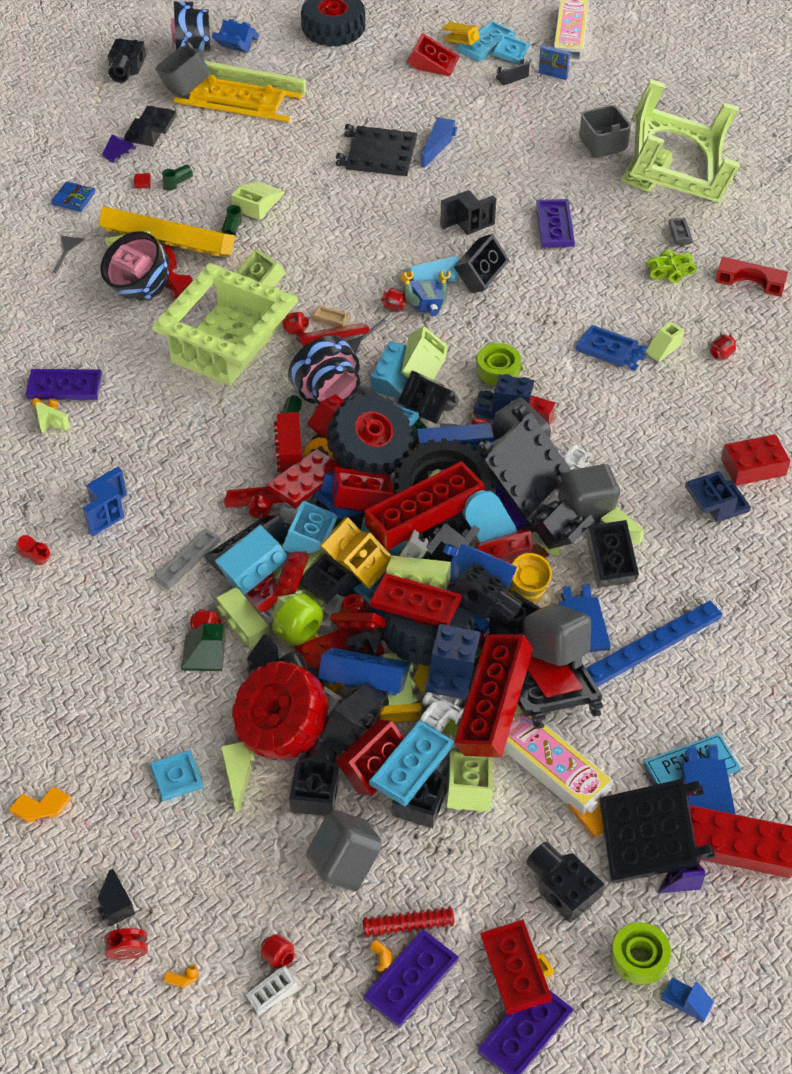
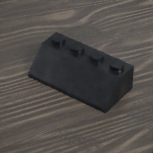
(271, 523)

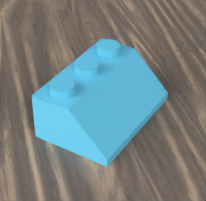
(430, 270)
(387, 375)
(309, 529)
(251, 559)

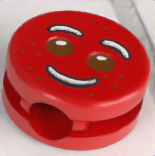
(126, 943)

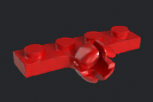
(257, 499)

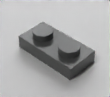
(680, 231)

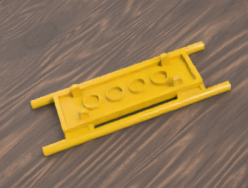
(239, 94)

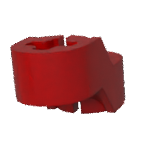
(35, 551)

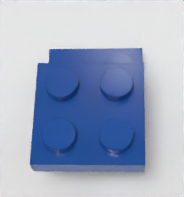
(235, 35)
(105, 501)

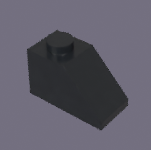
(262, 654)
(114, 900)

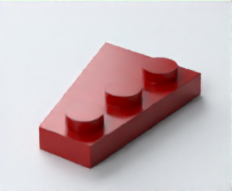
(263, 594)

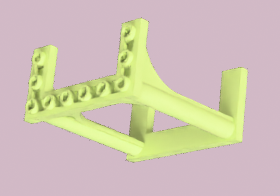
(648, 146)

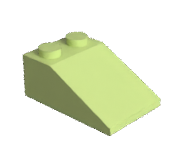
(262, 269)
(470, 782)

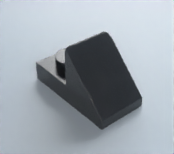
(369, 639)

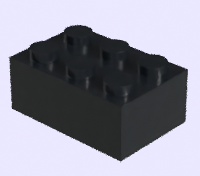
(481, 263)
(612, 553)
(353, 717)

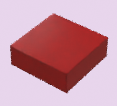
(142, 180)

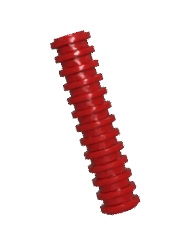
(408, 921)

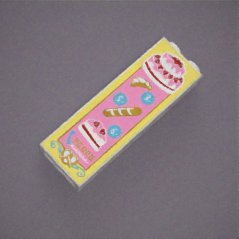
(572, 27)
(557, 764)

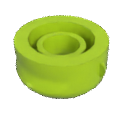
(498, 360)
(298, 620)
(645, 938)

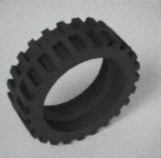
(441, 455)

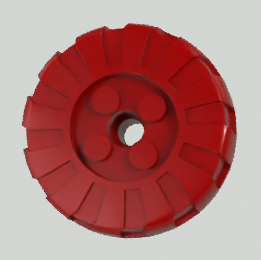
(280, 711)

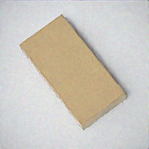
(330, 316)

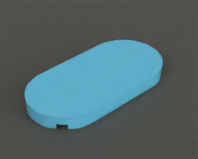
(487, 514)

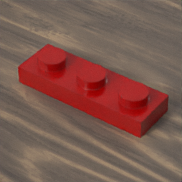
(507, 544)
(291, 573)
(358, 621)

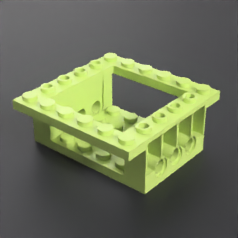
(241, 304)

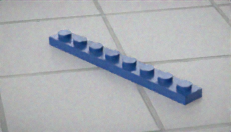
(653, 643)

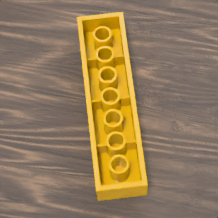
(168, 232)

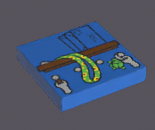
(554, 62)
(73, 196)

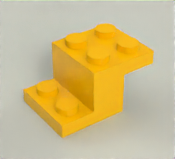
(357, 552)

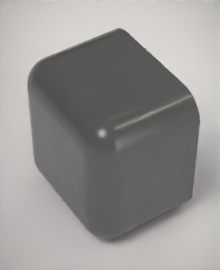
(183, 70)
(604, 130)
(505, 420)
(590, 490)
(558, 634)
(343, 850)

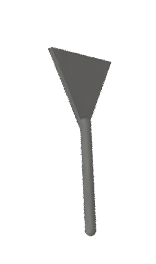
(68, 243)
(354, 343)

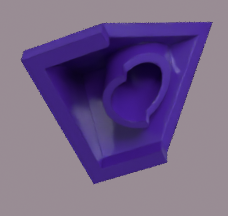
(116, 147)
(683, 880)

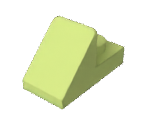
(50, 416)

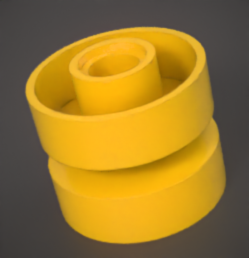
(531, 577)

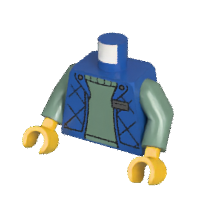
(425, 295)

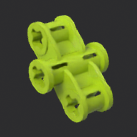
(671, 266)

